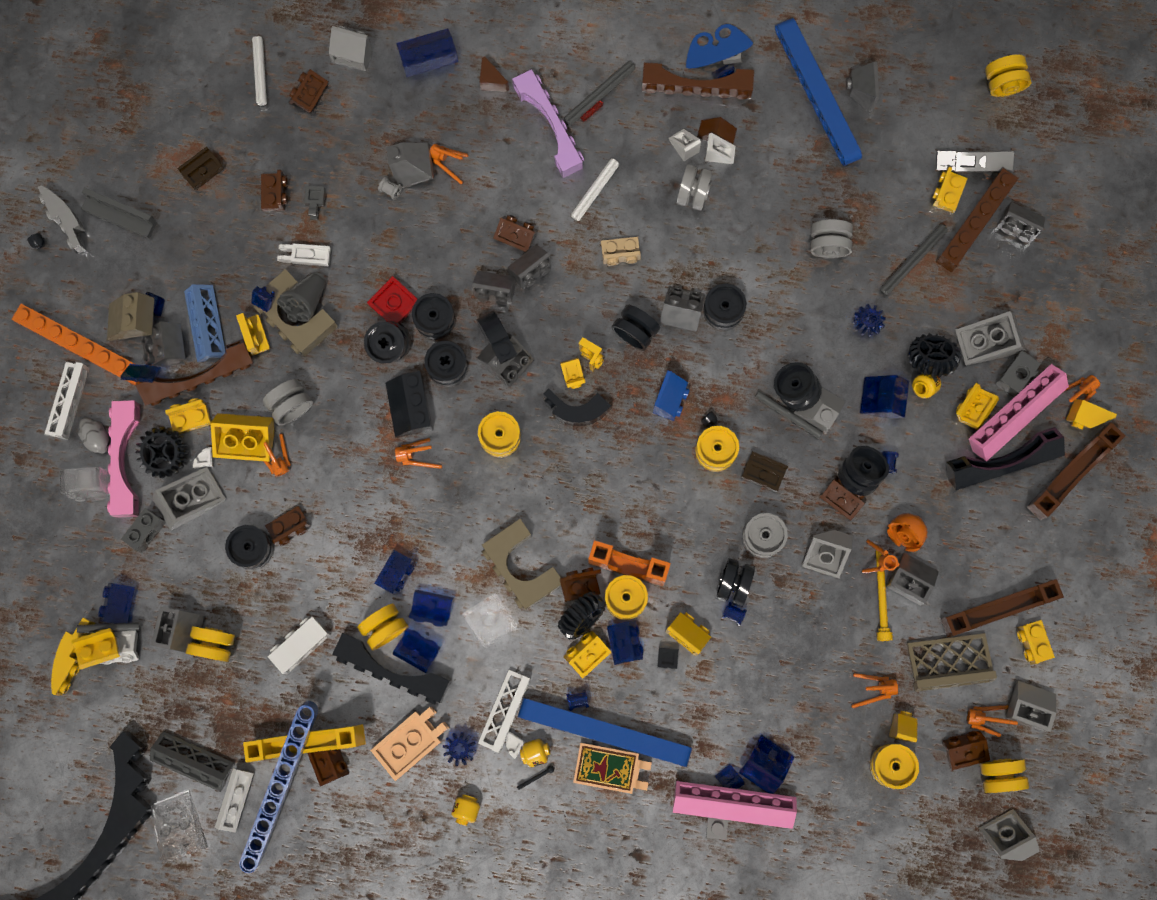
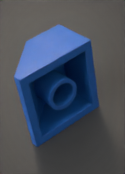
(670, 396)

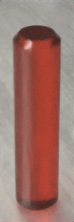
(591, 111)

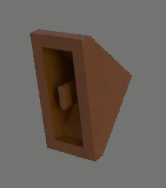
(491, 78)
(718, 127)

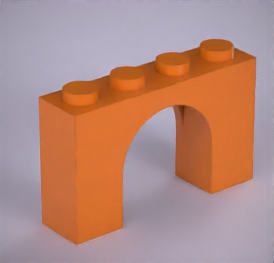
(651, 571)

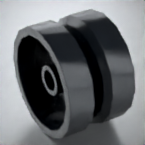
(728, 296)
(437, 306)
(635, 327)
(376, 342)
(442, 353)
(797, 386)
(863, 470)
(239, 542)
(735, 583)

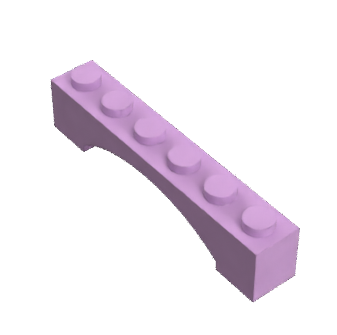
(529, 89)

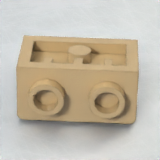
(620, 250)

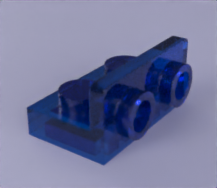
(116, 604)
(625, 642)

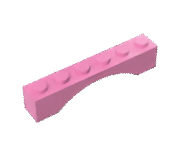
(124, 420)

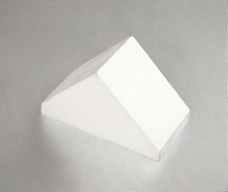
(685, 144)
(719, 150)

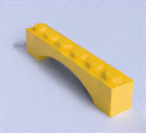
(317, 741)

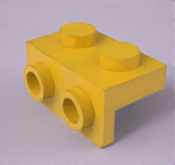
(976, 407)

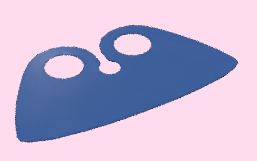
(705, 55)

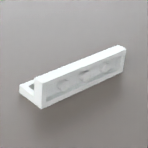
(70, 402)
(509, 717)

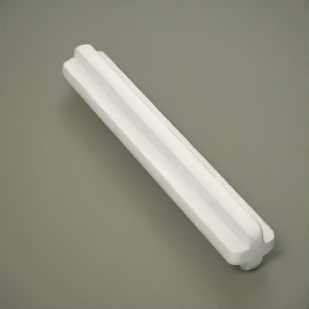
(259, 70)
(595, 189)

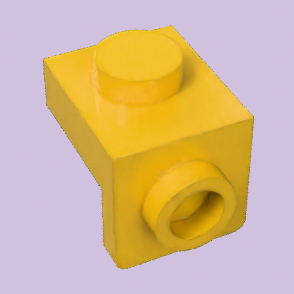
(572, 373)

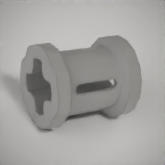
(390, 188)

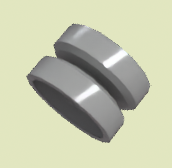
(694, 187)
(831, 238)
(287, 402)
(753, 539)

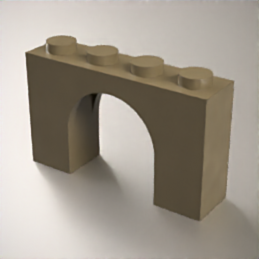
(303, 337)
(498, 550)

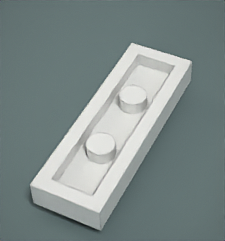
(234, 800)

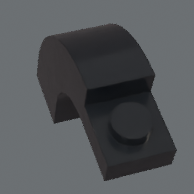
(497, 337)
(577, 415)

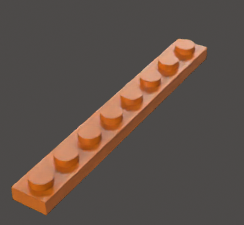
(71, 341)

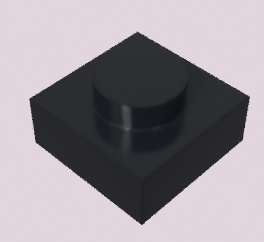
(667, 658)

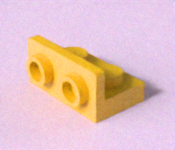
(950, 190)
(253, 333)
(591, 352)
(189, 416)
(1035, 642)
(96, 648)
(586, 654)

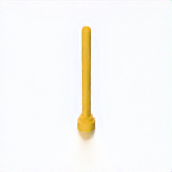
(884, 632)

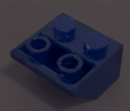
(885, 396)
(766, 765)

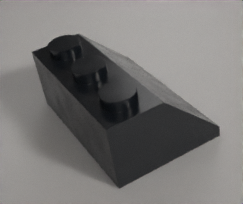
(408, 404)

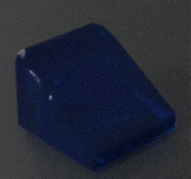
(723, 71)
(158, 303)
(729, 778)

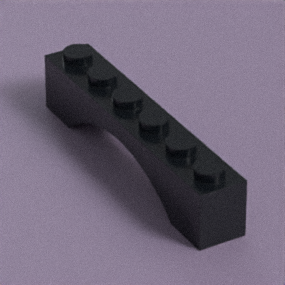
(1040, 448)
(354, 651)

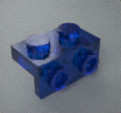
(395, 572)
(431, 608)
(416, 650)

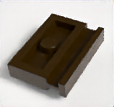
(200, 168)
(764, 471)

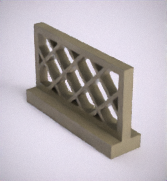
(949, 679)

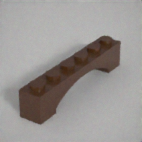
(734, 85)
(977, 220)
(234, 358)
(1075, 470)
(1002, 608)

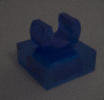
(262, 298)

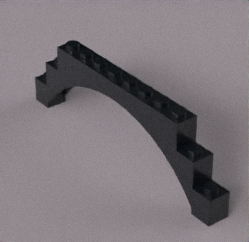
(125, 817)

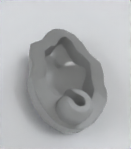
(93, 435)

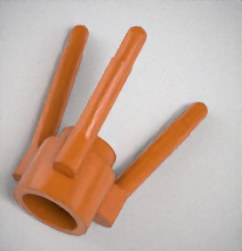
(440, 153)
(1087, 386)
(405, 453)
(278, 465)
(886, 561)
(886, 687)
(976, 717)

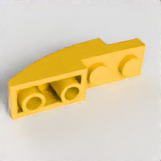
(65, 661)

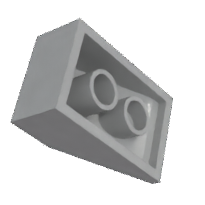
(990, 339)
(187, 498)

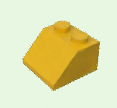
(688, 633)

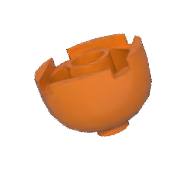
(908, 531)

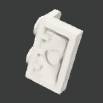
(127, 647)

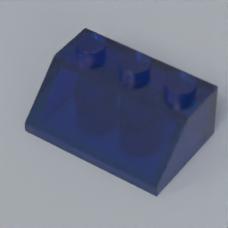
(427, 52)

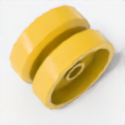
(1008, 75)
(510, 431)
(708, 456)
(626, 609)
(382, 626)
(210, 643)
(906, 768)
(1004, 775)

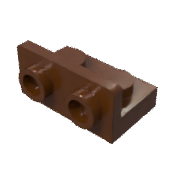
(308, 90)
(273, 191)
(515, 233)
(842, 499)
(288, 526)
(578, 584)
(966, 750)
(328, 765)

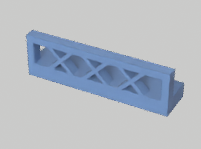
(201, 337)

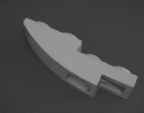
(975, 160)
(63, 216)

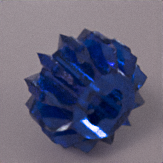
(864, 324)
(456, 742)

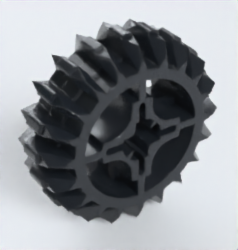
(934, 355)
(152, 462)
(581, 615)

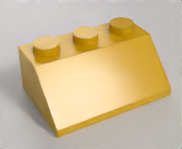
(241, 436)

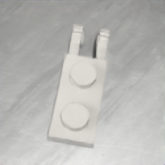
(305, 254)

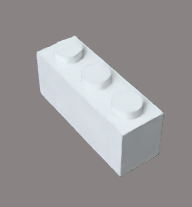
(298, 645)

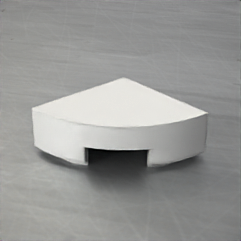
(204, 459)
(514, 744)

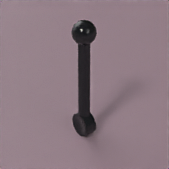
(550, 769)

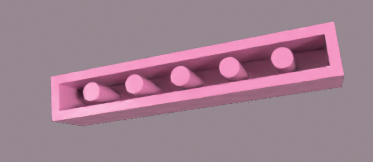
(1018, 412)
(734, 804)

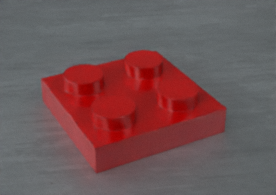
(392, 301)

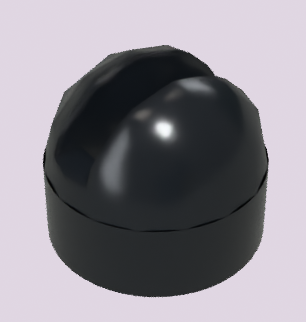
(36, 241)
(710, 419)

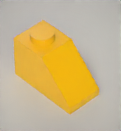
(1088, 415)
(904, 727)

